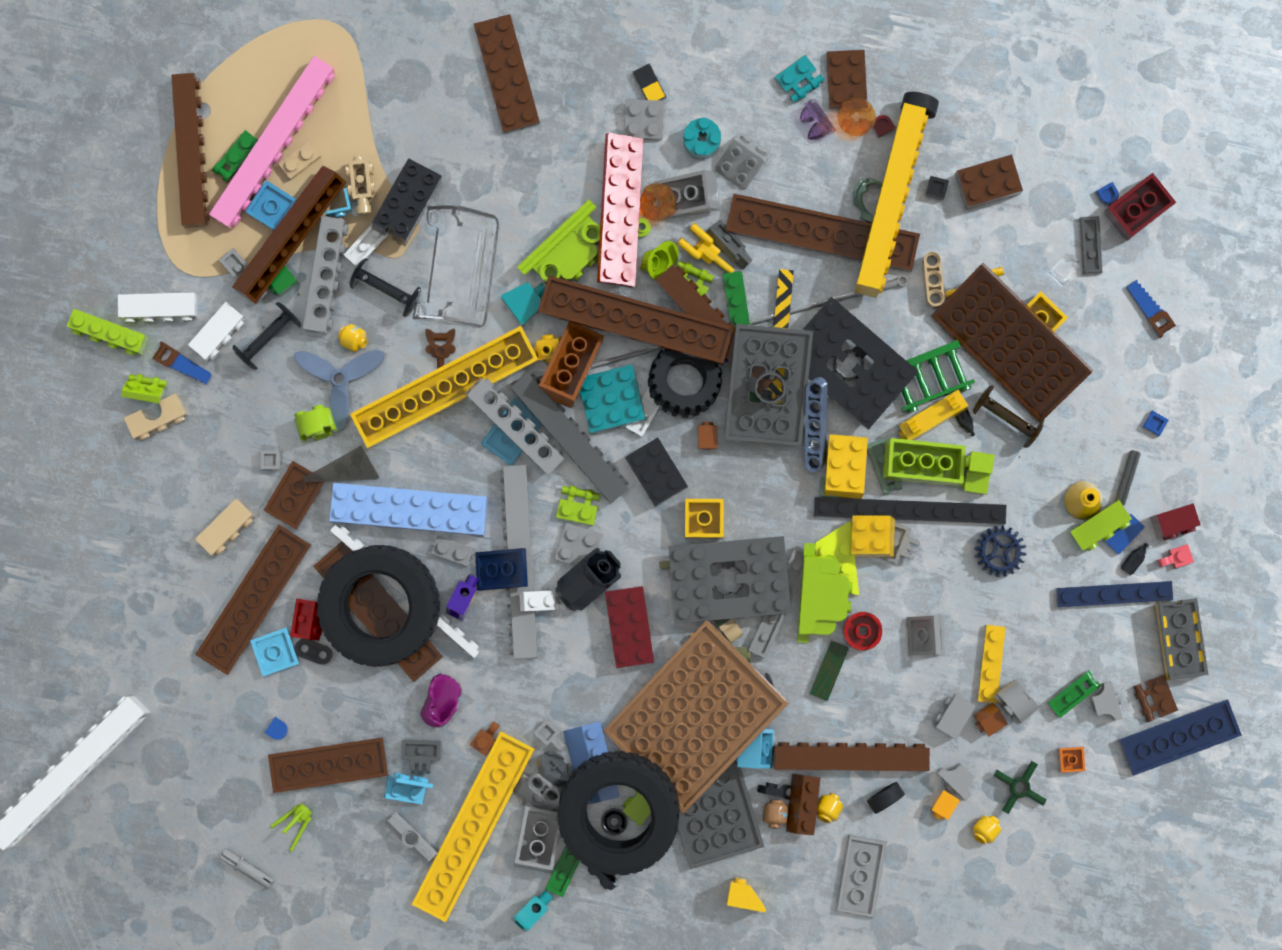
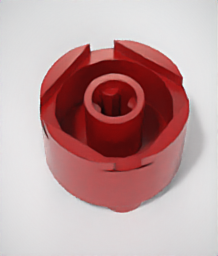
(873, 632)

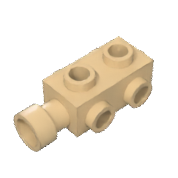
(359, 182)

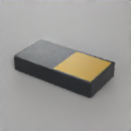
(649, 83)

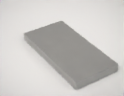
(861, 876)

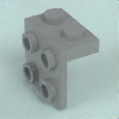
(742, 160)

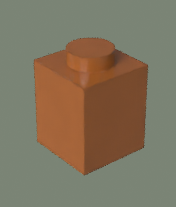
(707, 436)
(990, 720)

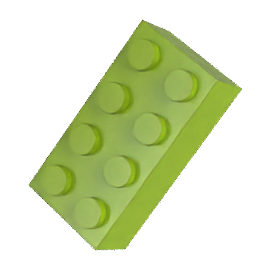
(924, 462)

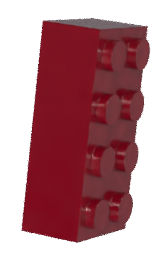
(629, 627)

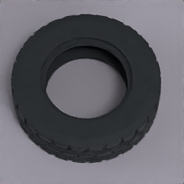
(336, 616)
(611, 855)

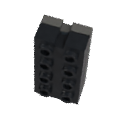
(406, 202)

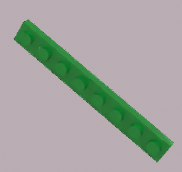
(737, 305)

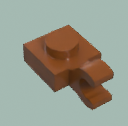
(484, 741)

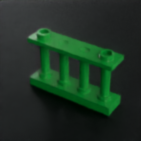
(933, 357)

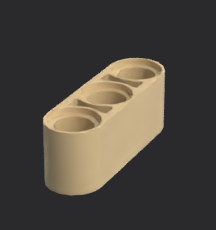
(936, 271)

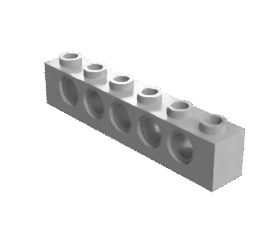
(327, 226)
(476, 395)

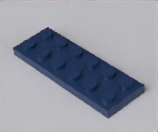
(1180, 737)

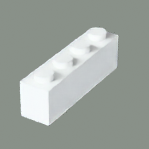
(157, 306)

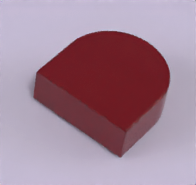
(883, 125)

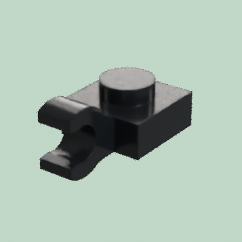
(771, 789)

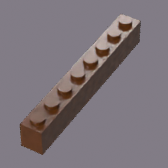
(189, 150)
(289, 234)
(698, 305)
(851, 758)

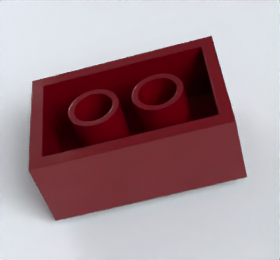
(1140, 206)

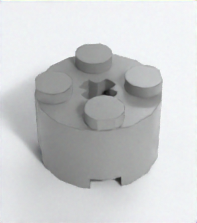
(1016, 702)

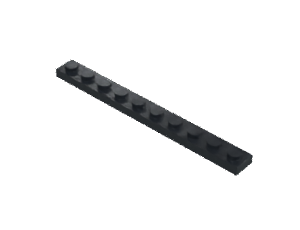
(911, 510)

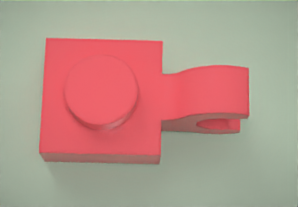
(1178, 556)

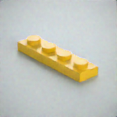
(991, 663)

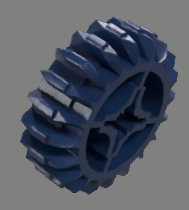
(995, 543)

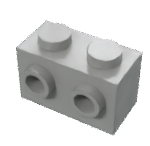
(954, 716)

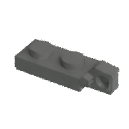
(729, 244)

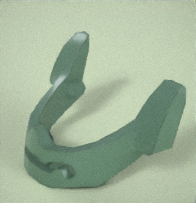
(858, 192)

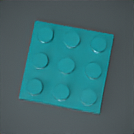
(612, 399)

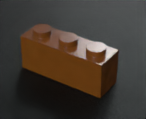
(803, 804)

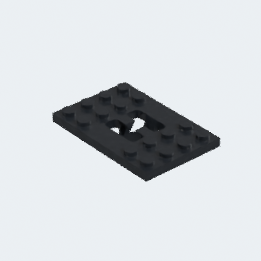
(876, 385)

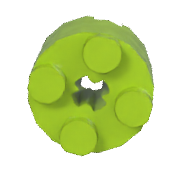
(315, 423)

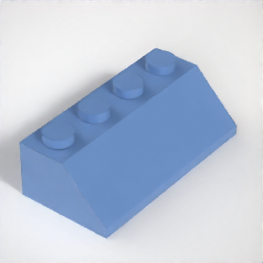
(583, 744)

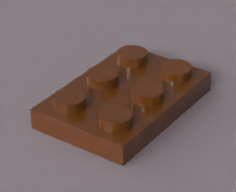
(845, 76)
(293, 496)

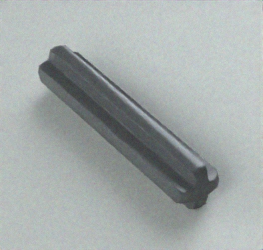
(1128, 476)

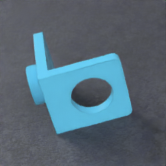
(341, 212)

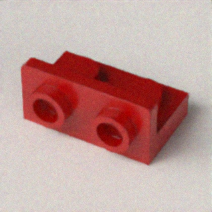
(305, 620)

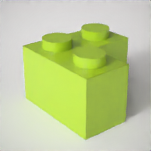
(977, 472)

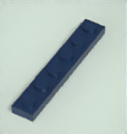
(1114, 594)

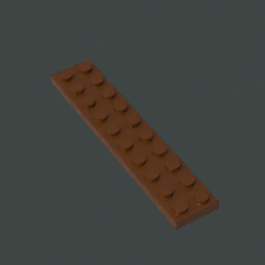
(813, 230)
(636, 320)

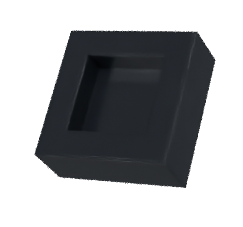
(937, 187)

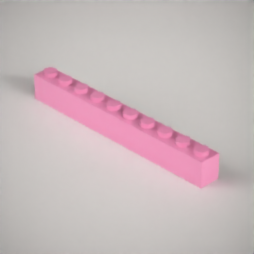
(272, 143)

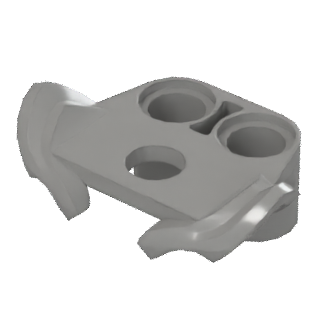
(528, 786)

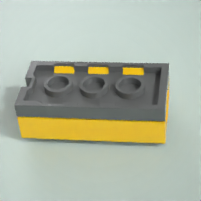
(1181, 639)

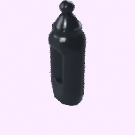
(966, 421)
(1134, 560)

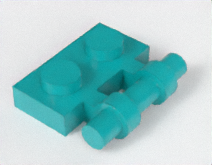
(795, 74)

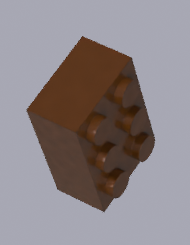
(988, 182)

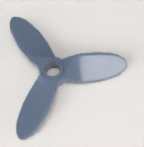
(352, 371)

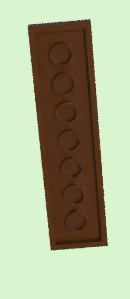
(253, 599)
(380, 613)

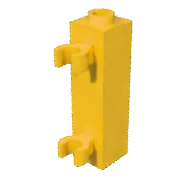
(933, 416)

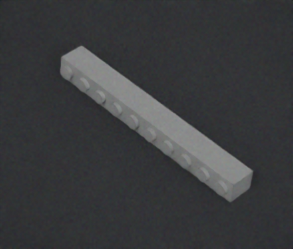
(519, 536)

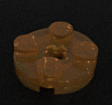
(848, 108)
(667, 205)

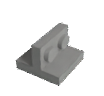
(925, 635)

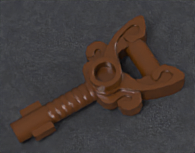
(443, 351)

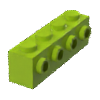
(103, 330)

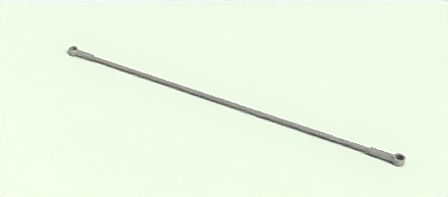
(889, 284)

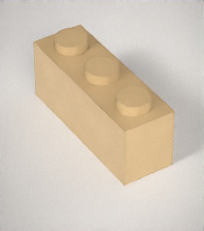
(225, 528)

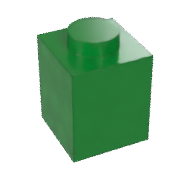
(283, 282)

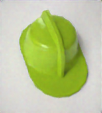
(659, 259)

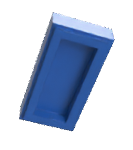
(1123, 537)

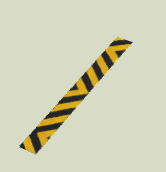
(781, 319)

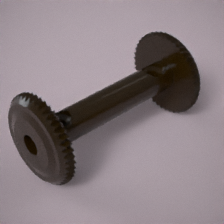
(1008, 416)

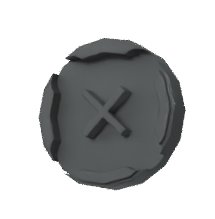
(554, 768)

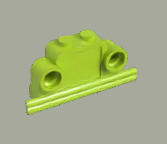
(567, 249)
(822, 594)

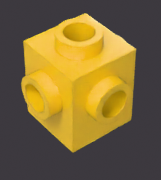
(546, 346)

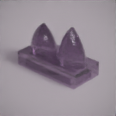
(822, 126)

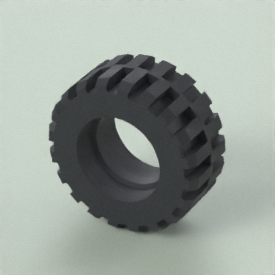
(677, 403)

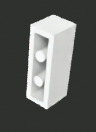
(217, 332)

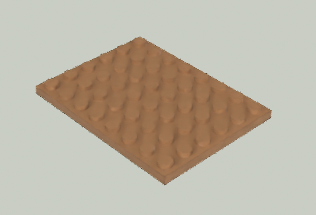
(698, 713)

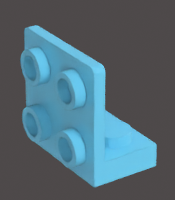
(404, 789)

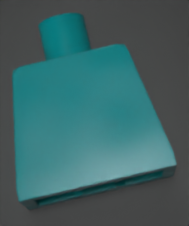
(524, 301)
(525, 917)

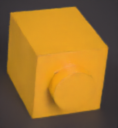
(944, 805)

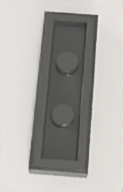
(1090, 245)

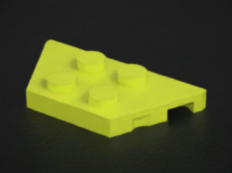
(839, 545)

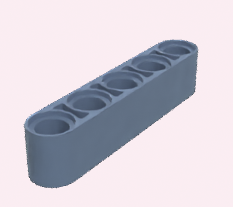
(820, 417)

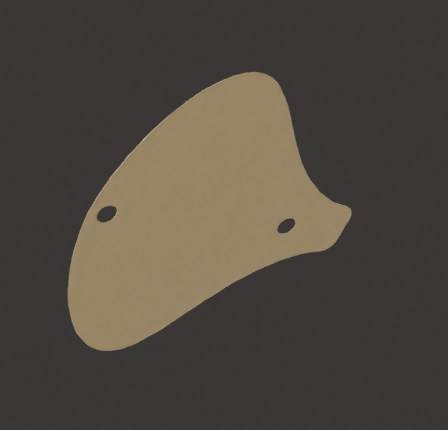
(246, 96)

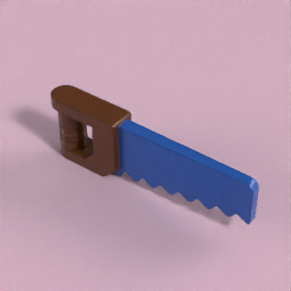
(1150, 309)
(181, 363)

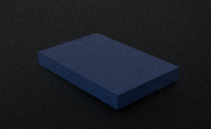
(501, 569)

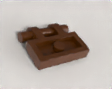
(1160, 695)

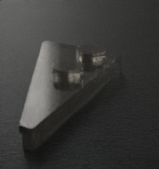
(349, 467)

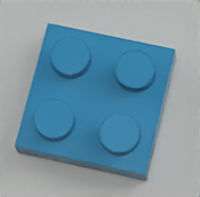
(270, 205)

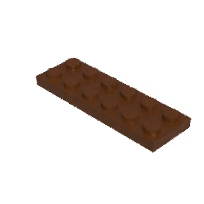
(506, 73)
(328, 765)

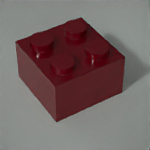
(1174, 521)

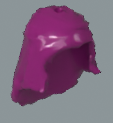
(441, 701)

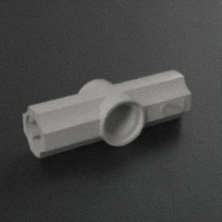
(420, 848)

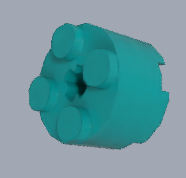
(701, 149)

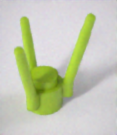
(300, 814)

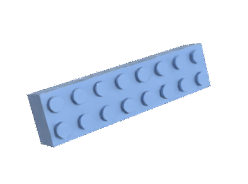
(408, 509)

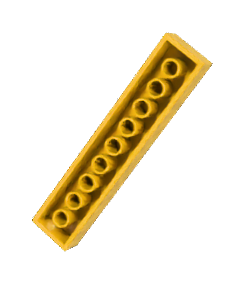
(890, 200)
(443, 387)

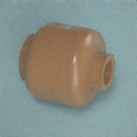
(775, 813)

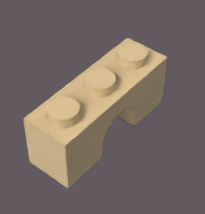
(172, 412)

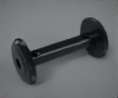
(385, 287)
(272, 330)

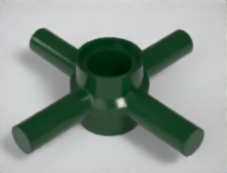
(1027, 791)

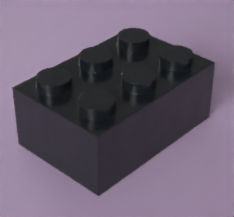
(656, 472)

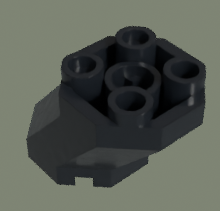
(588, 579)

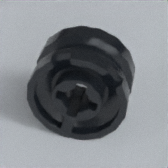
(614, 829)

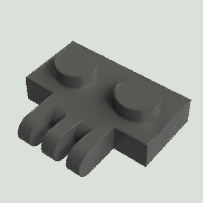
(421, 753)

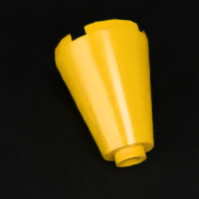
(1077, 503)

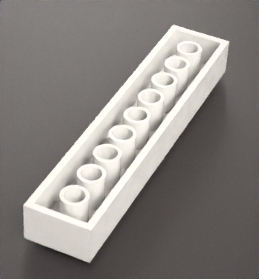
(71, 770)

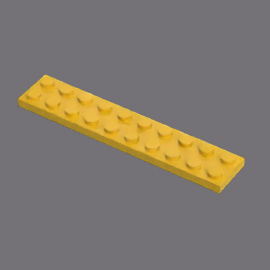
(473, 826)

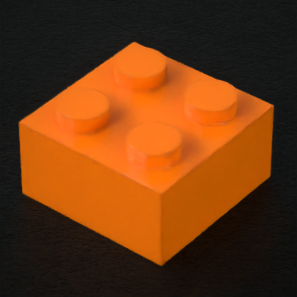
(1071, 759)

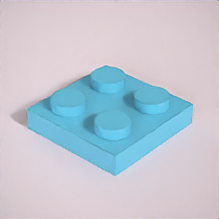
(274, 652)

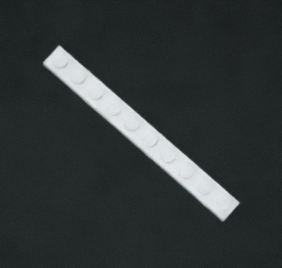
(443, 622)

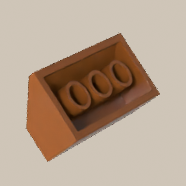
(571, 364)

